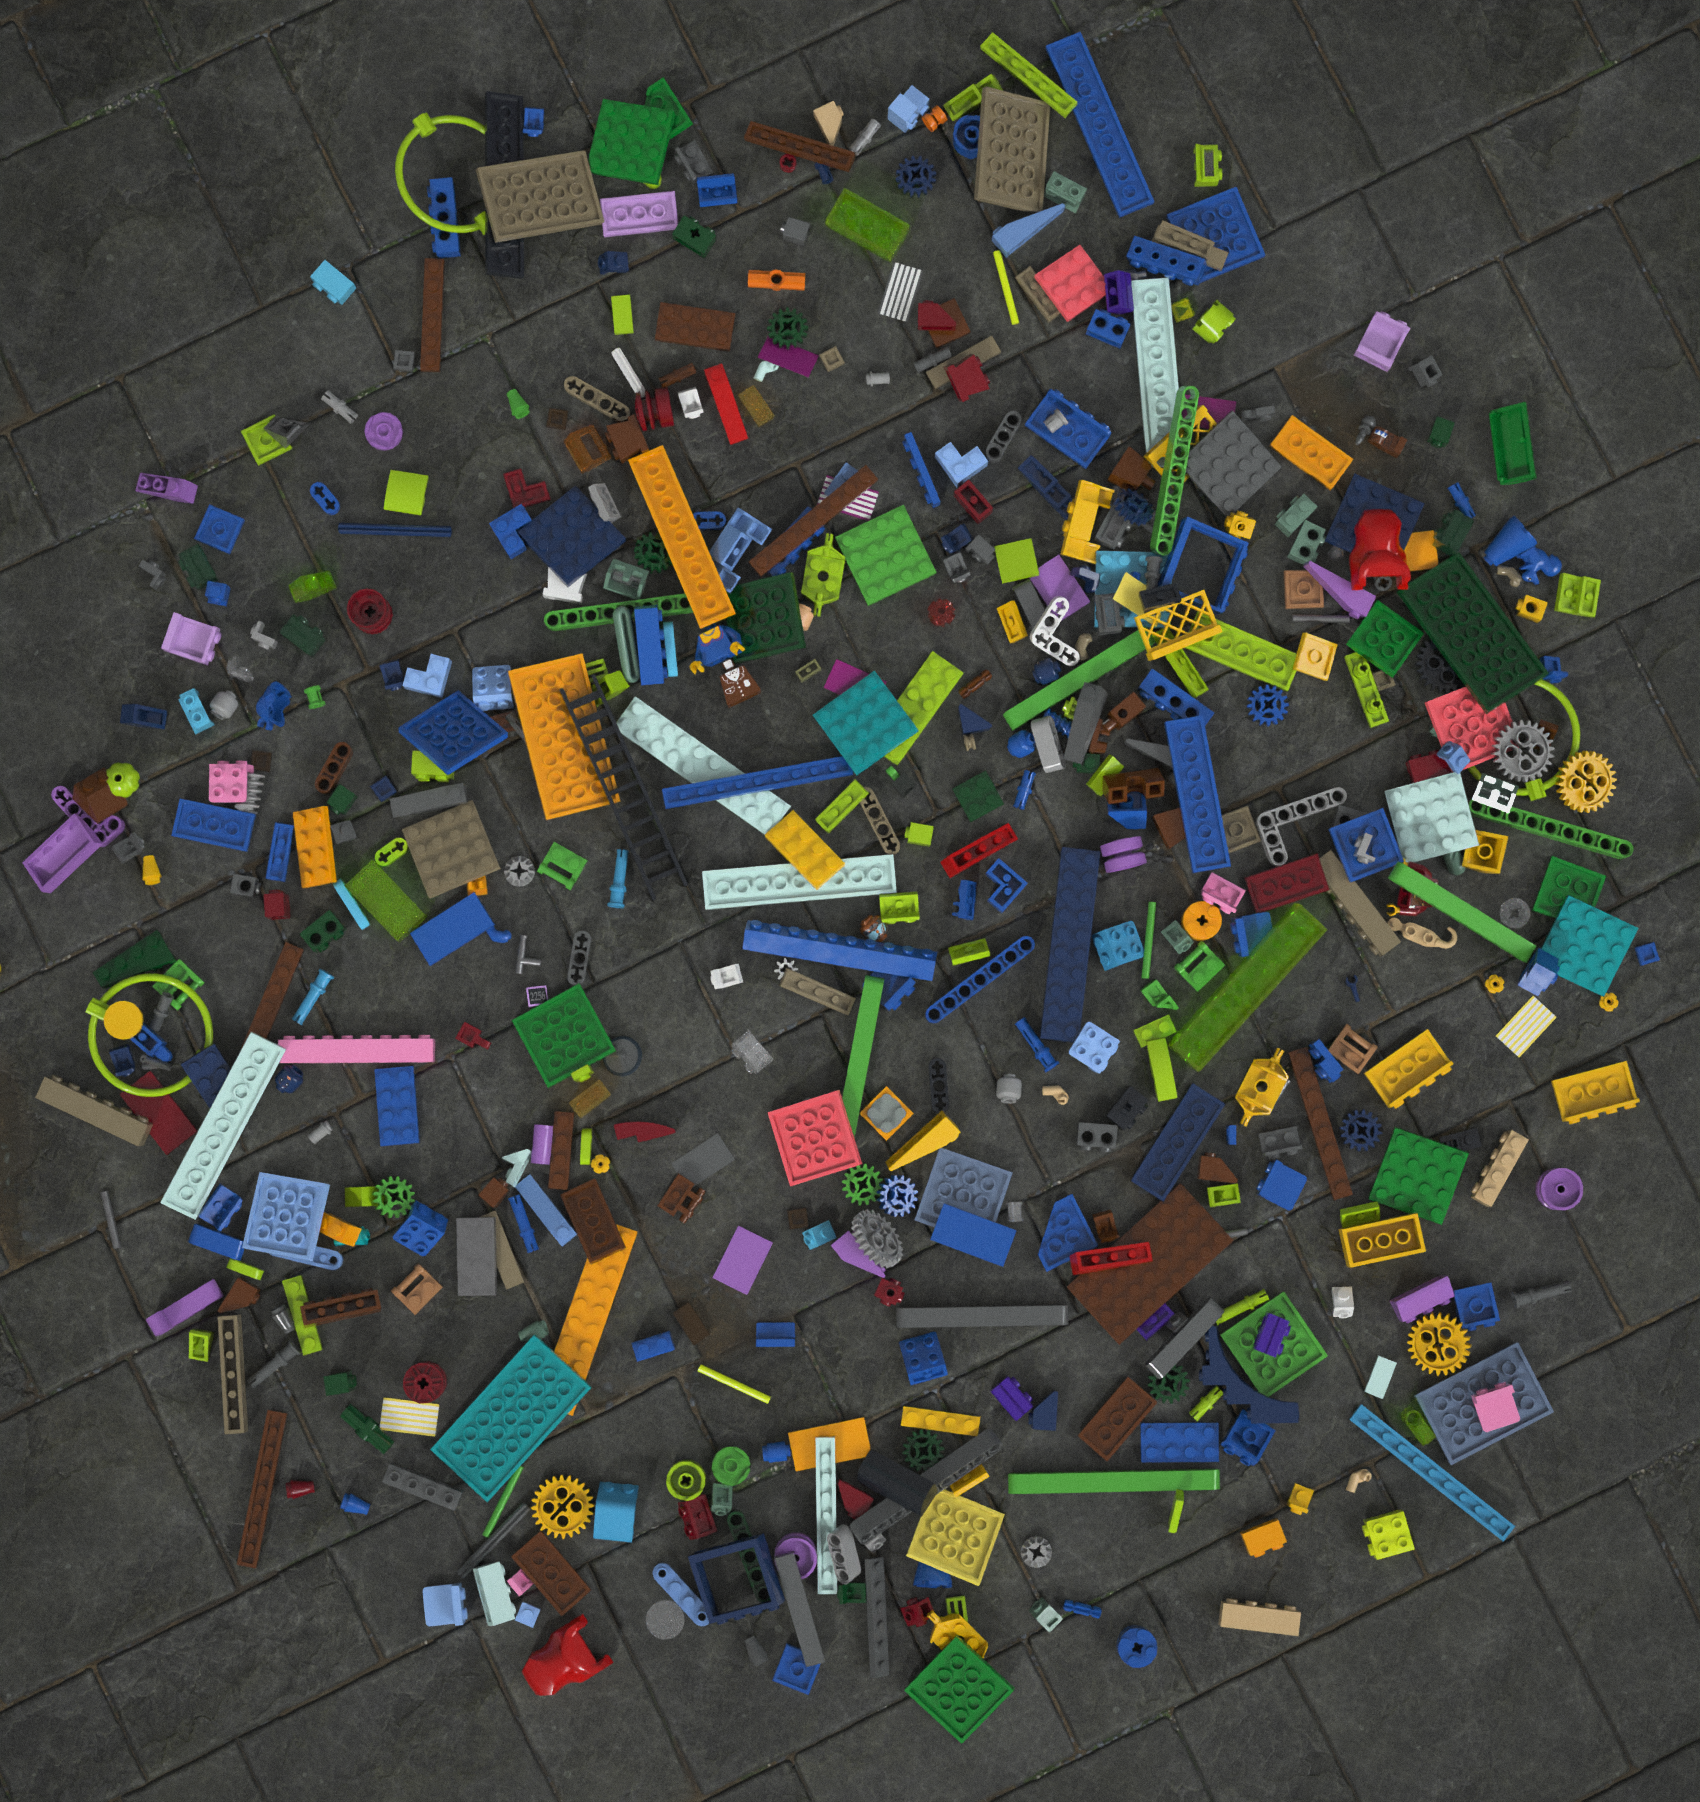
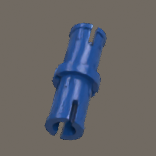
(1461, 500)
(1024, 789)

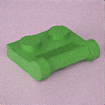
(566, 860)
(1204, 970)
(181, 972)

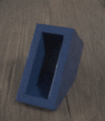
(143, 716)
(1045, 1413)

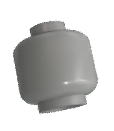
(223, 704)
(1009, 1088)

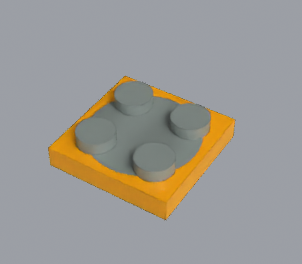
(886, 1113)

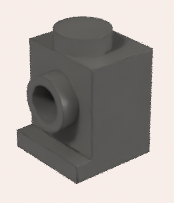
(1426, 371)
(981, 550)

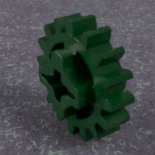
(791, 334)
(651, 558)
(1157, 1388)
(916, 1444)

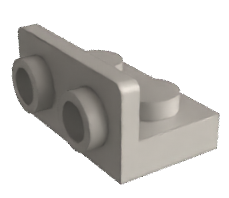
(604, 502)

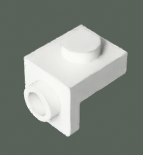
(690, 403)
(726, 976)
(1342, 1302)

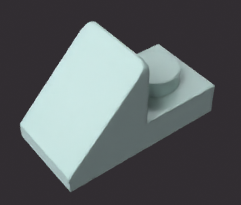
(520, 1161)

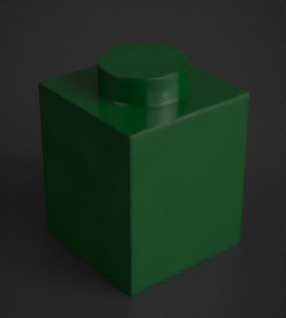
(1440, 432)
(341, 800)

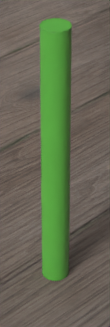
(1148, 940)
(502, 1502)

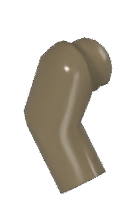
(1511, 573)
(1081, 645)

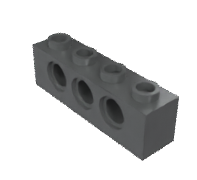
(423, 1486)

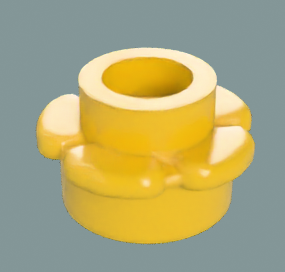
(1489, 984)
(1613, 1002)
(605, 1164)

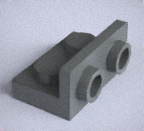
(692, 161)
(1279, 1142)

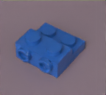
(1327, 1066)
(1476, 1306)
(1247, 1439)

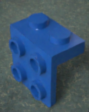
(1249, 931)
(894, 989)
(1281, 1185)
(421, 1229)

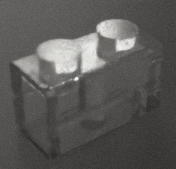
(751, 1052)

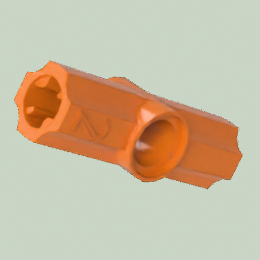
(763, 279)

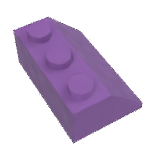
(1422, 1298)

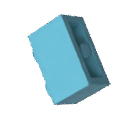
(332, 282)

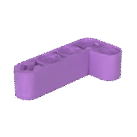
(103, 827)
(184, 1308)

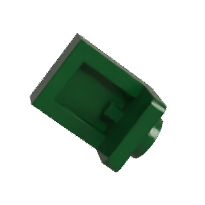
(852, 1593)

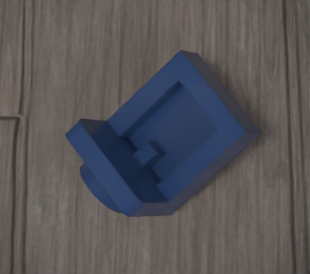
(613, 262)
(956, 539)
(1092, 578)
(392, 674)
(122, 1060)

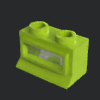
(1207, 165)

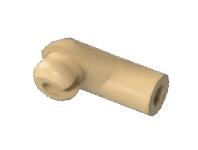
(1058, 1093)
(1358, 1477)

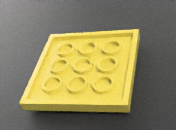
(956, 1536)

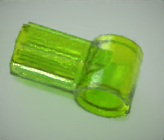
(1418, 1426)

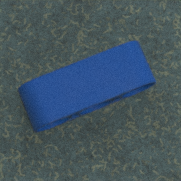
(216, 1242)

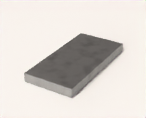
(476, 1256)

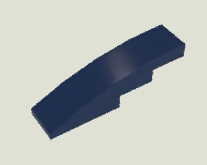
(1046, 485)

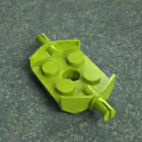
(827, 560)

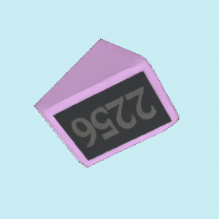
(536, 995)

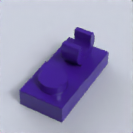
(1155, 1322)

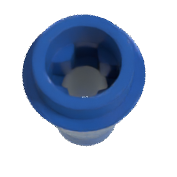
(353, 1504)

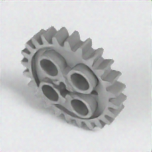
(1513, 764)
(877, 1238)

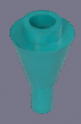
(363, 1238)

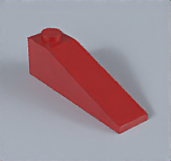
(725, 404)
(978, 850)
(1110, 1258)

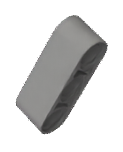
(1048, 744)
(844, 1554)

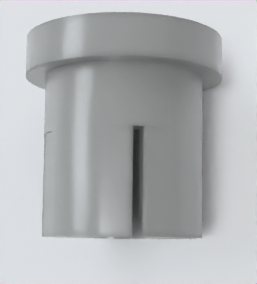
(1055, 421)

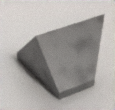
(285, 430)

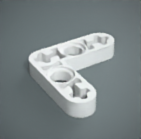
(1047, 632)

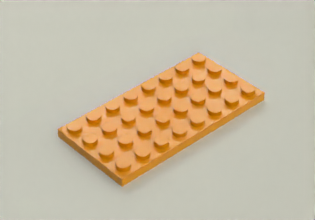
(555, 749)

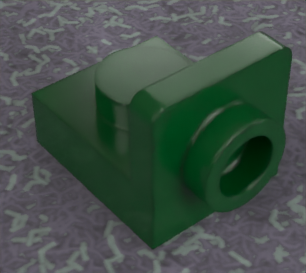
(1089, 765)

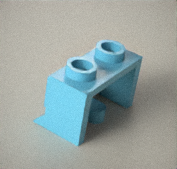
(195, 711)

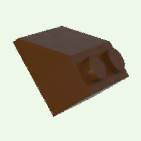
(96, 797)

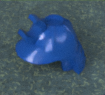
(271, 705)

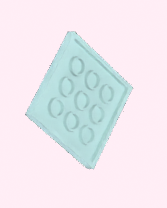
(1432, 817)

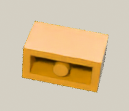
(339, 1229)
(1263, 1537)

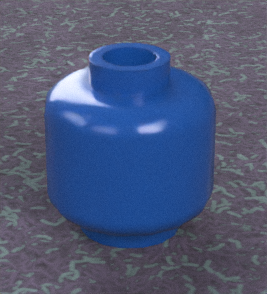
(1021, 744)

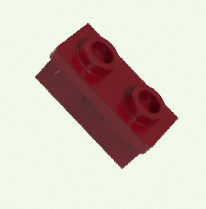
(697, 1517)

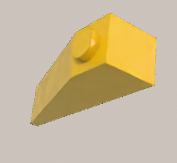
(930, 1138)

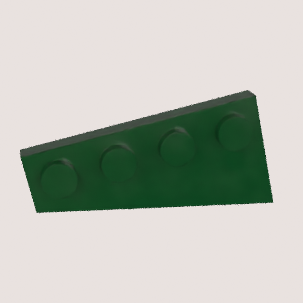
(142, 957)

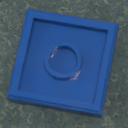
(219, 529)
(793, 1671)

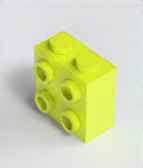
(1387, 1534)

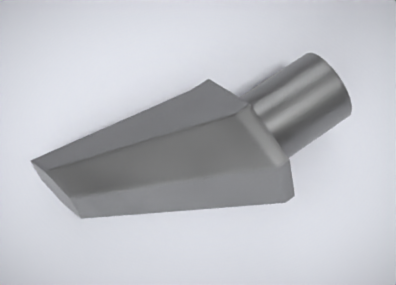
(1136, 275)

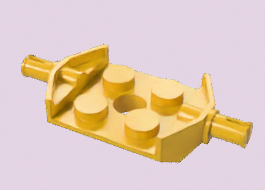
(1257, 1102)
(954, 1624)

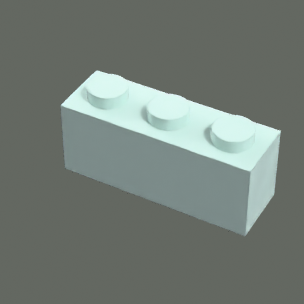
(494, 1593)

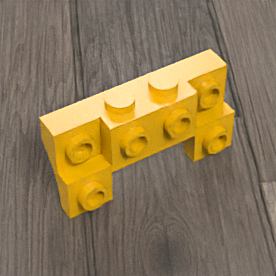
(1081, 520)

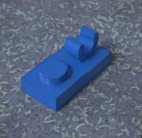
(967, 895)

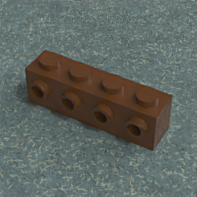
(342, 1308)

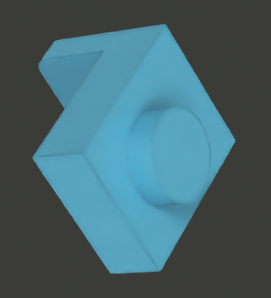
(819, 1235)

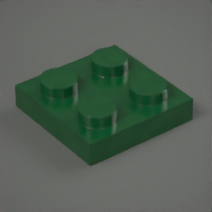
(978, 796)

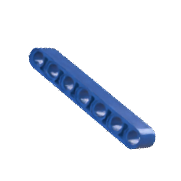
(988, 975)

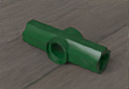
(367, 1428)

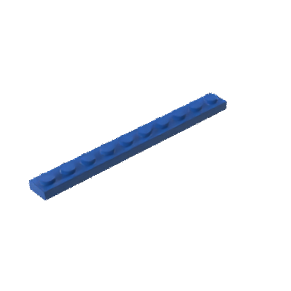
(755, 782)

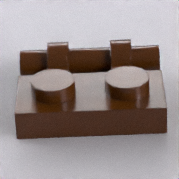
(676, 1195)

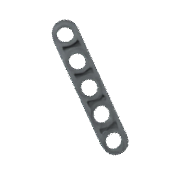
(1180, 1343)

